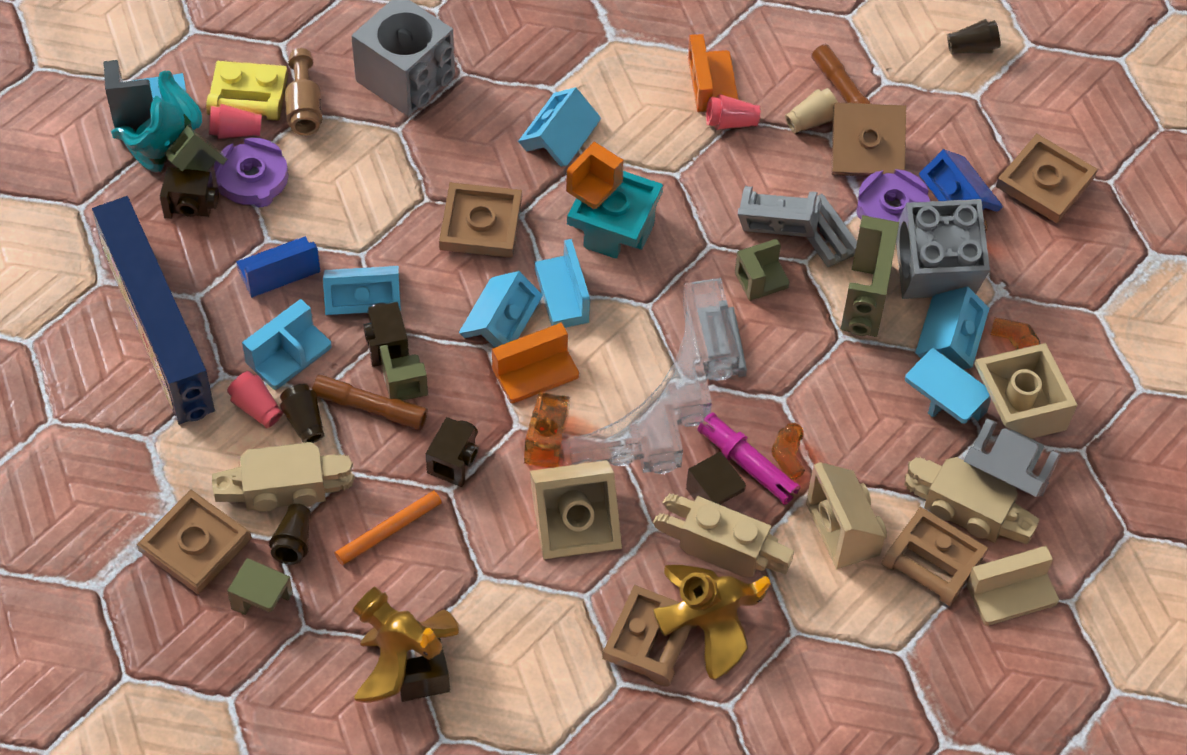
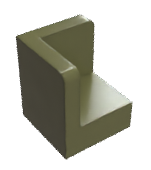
(193, 152)
(760, 270)
(403, 375)
(258, 587)

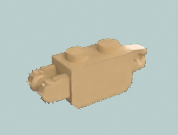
(283, 477)
(970, 499)
(723, 536)

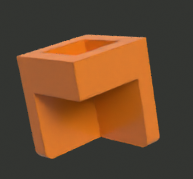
(594, 175)

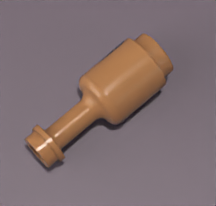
(303, 96)

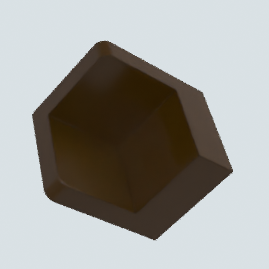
(714, 480)
(425, 677)

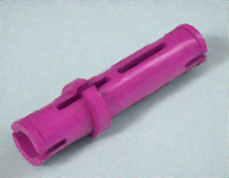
(736, 447)

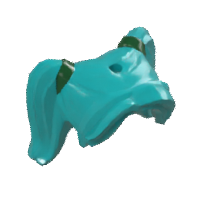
(166, 123)

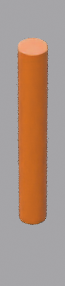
(388, 527)

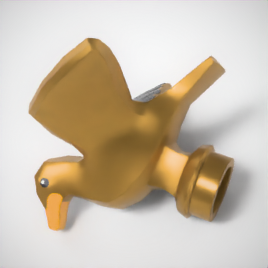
(713, 606)
(395, 635)

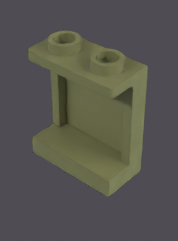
(874, 256)

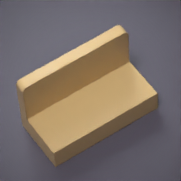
(1012, 586)

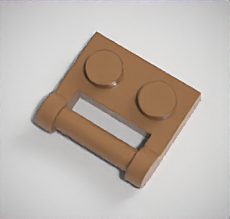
(940, 545)
(636, 634)

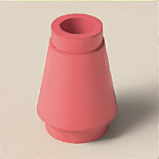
(729, 113)
(233, 122)
(254, 398)

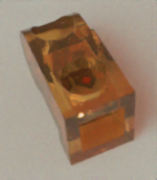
(546, 430)

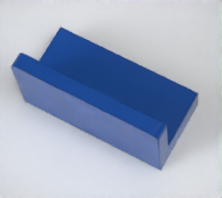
(954, 178)
(279, 266)

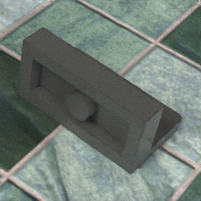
(127, 100)

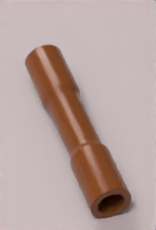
(835, 72)
(392, 409)

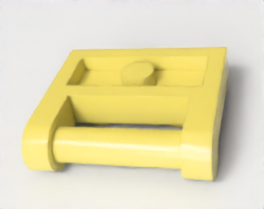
(249, 83)

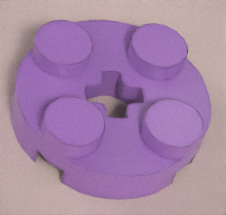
(889, 186)
(256, 188)

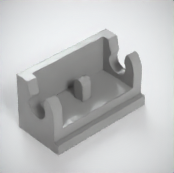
(779, 213)

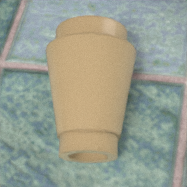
(812, 111)

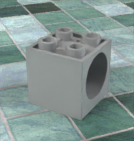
(404, 55)
(941, 247)

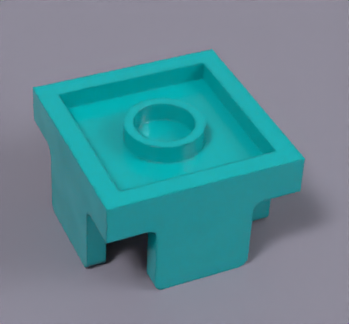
(621, 219)

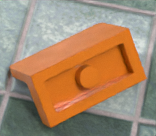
(709, 72)
(534, 363)

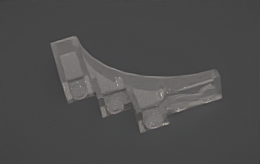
(682, 398)

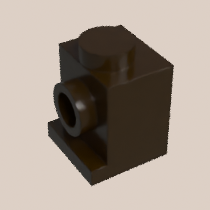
(188, 193)
(387, 329)
(452, 451)

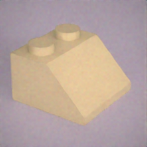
(1028, 390)
(576, 509)
(844, 515)

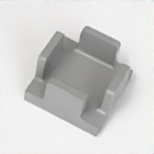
(1012, 459)

